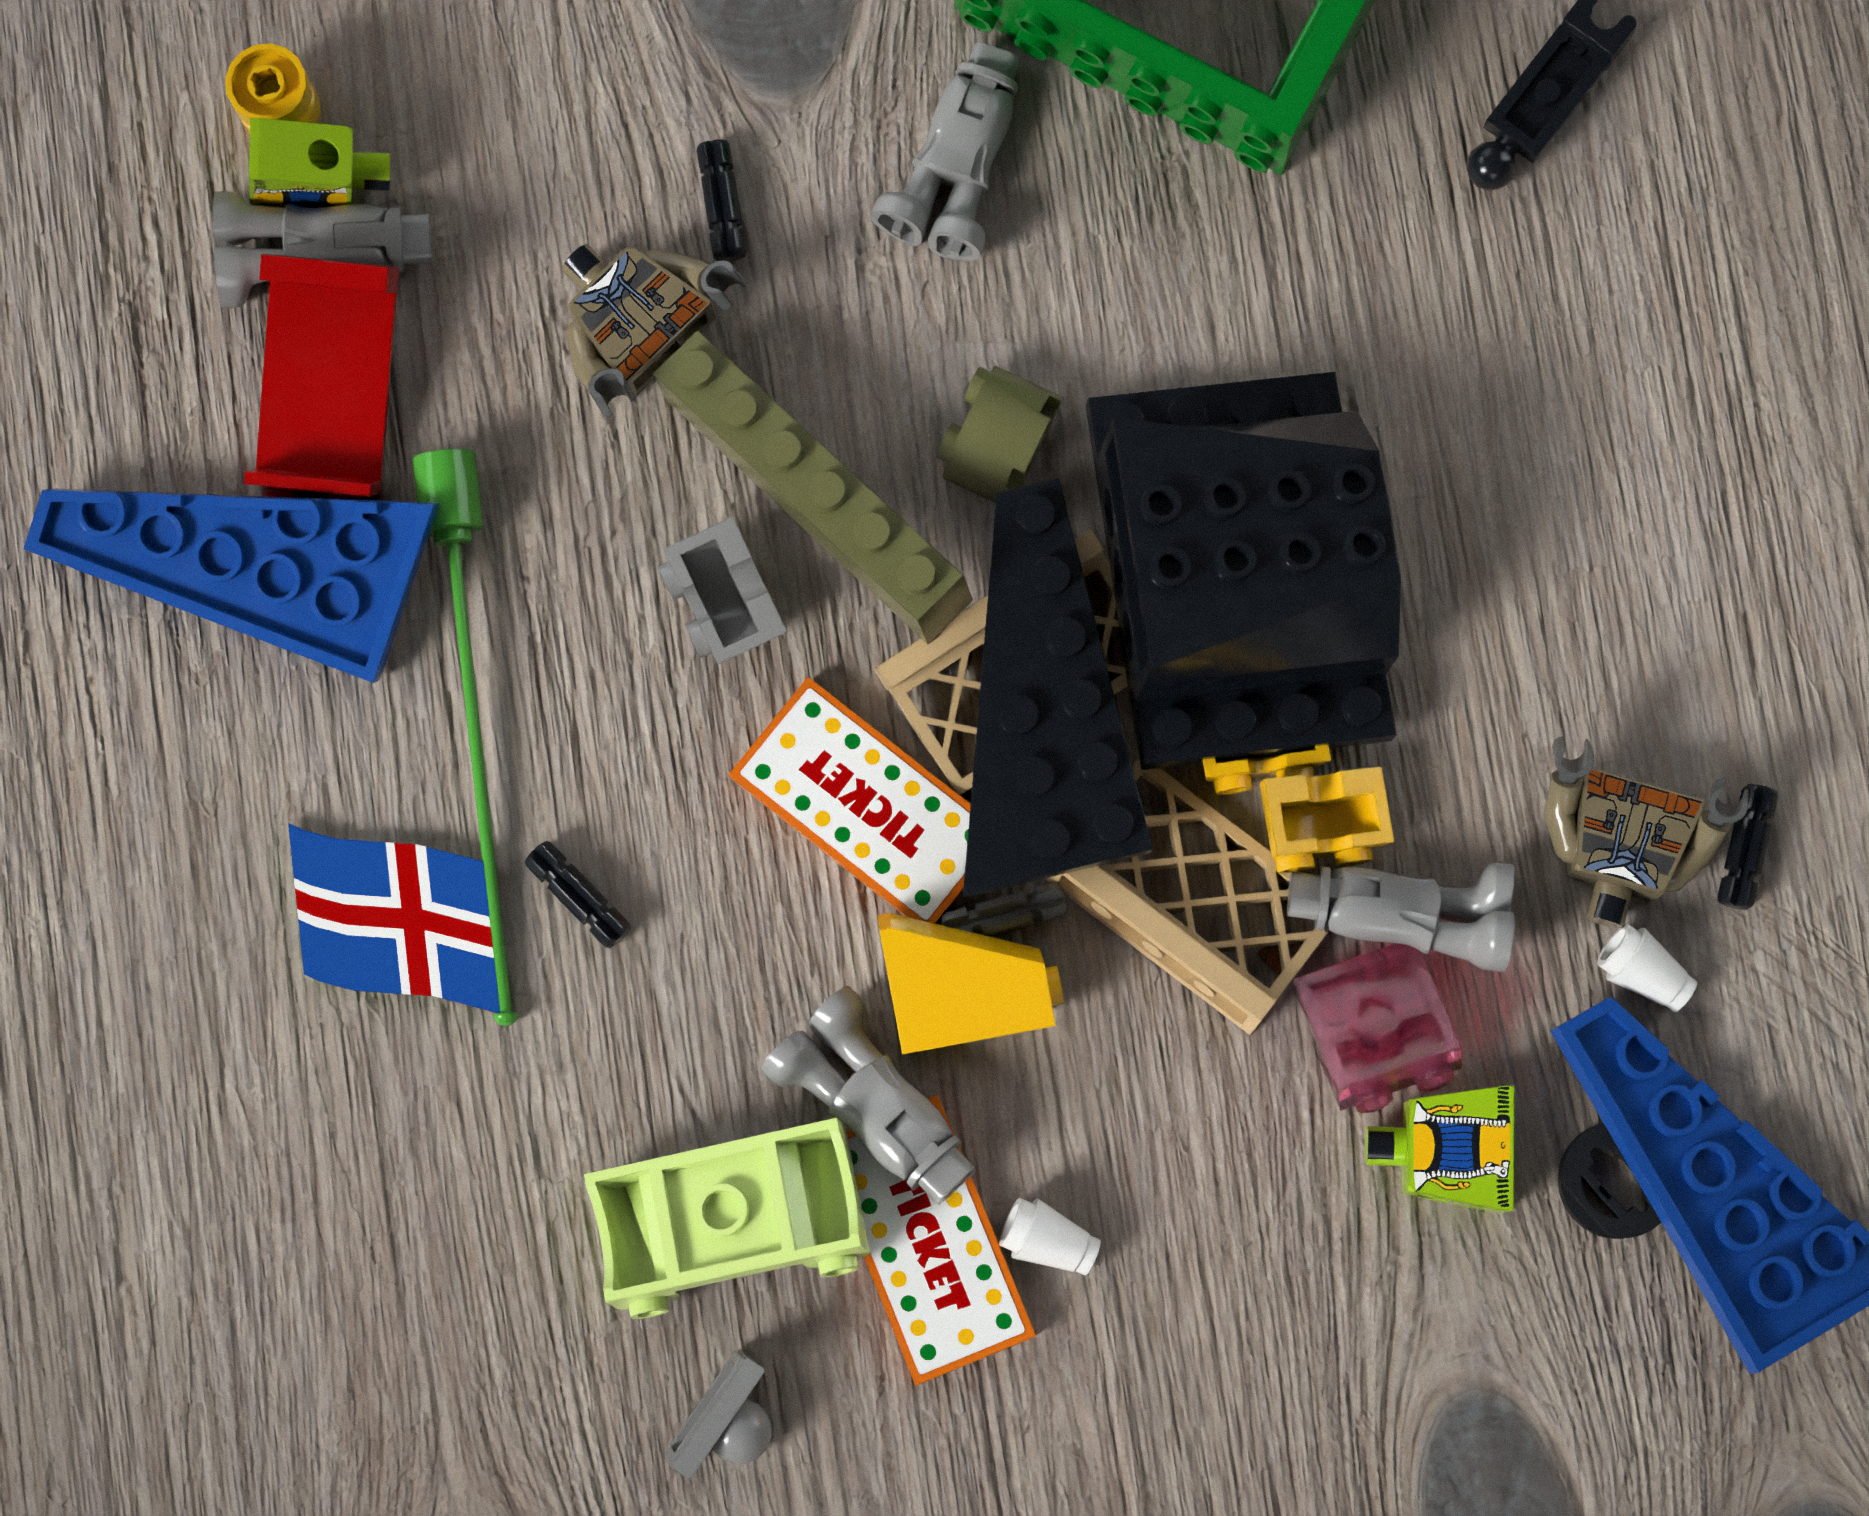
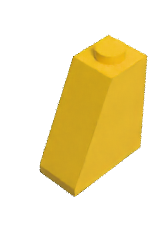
(963, 984)

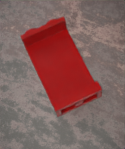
(325, 377)

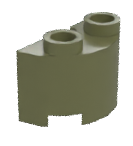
(999, 434)

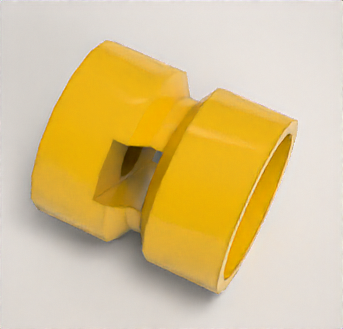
(271, 85)

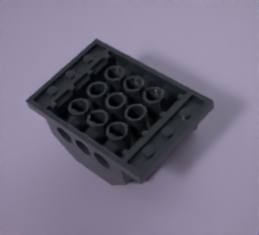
(1248, 568)

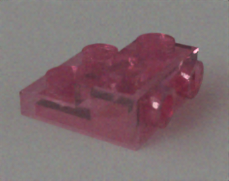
(1379, 1027)

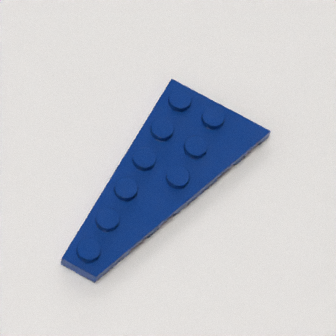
(279, 569)
(1740, 1212)

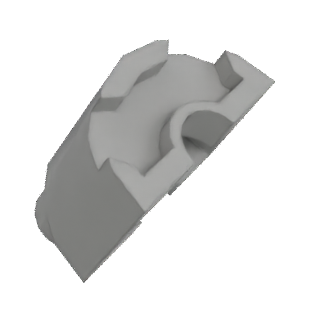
(722, 591)

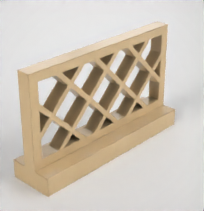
(955, 642)
(1176, 945)

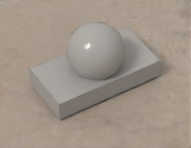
(724, 1421)

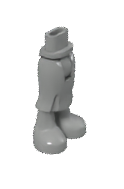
(957, 154)
(330, 233)
(1408, 910)
(875, 1102)

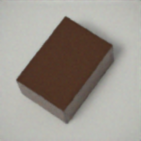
(1271, 958)

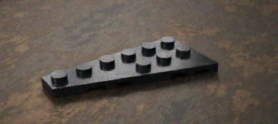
(1049, 738)

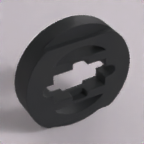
(1575, 1166)

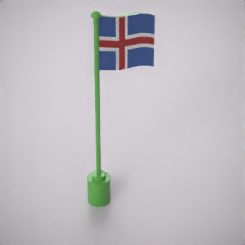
(402, 911)

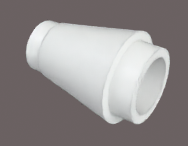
(1646, 968)
(1047, 1238)

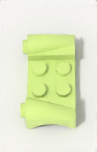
(728, 1214)

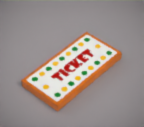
(861, 802)
(937, 1270)

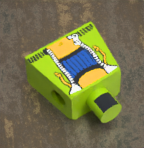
(289, 162)
(1452, 1148)

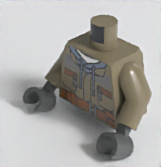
(637, 314)
(1630, 833)

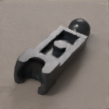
(1547, 94)

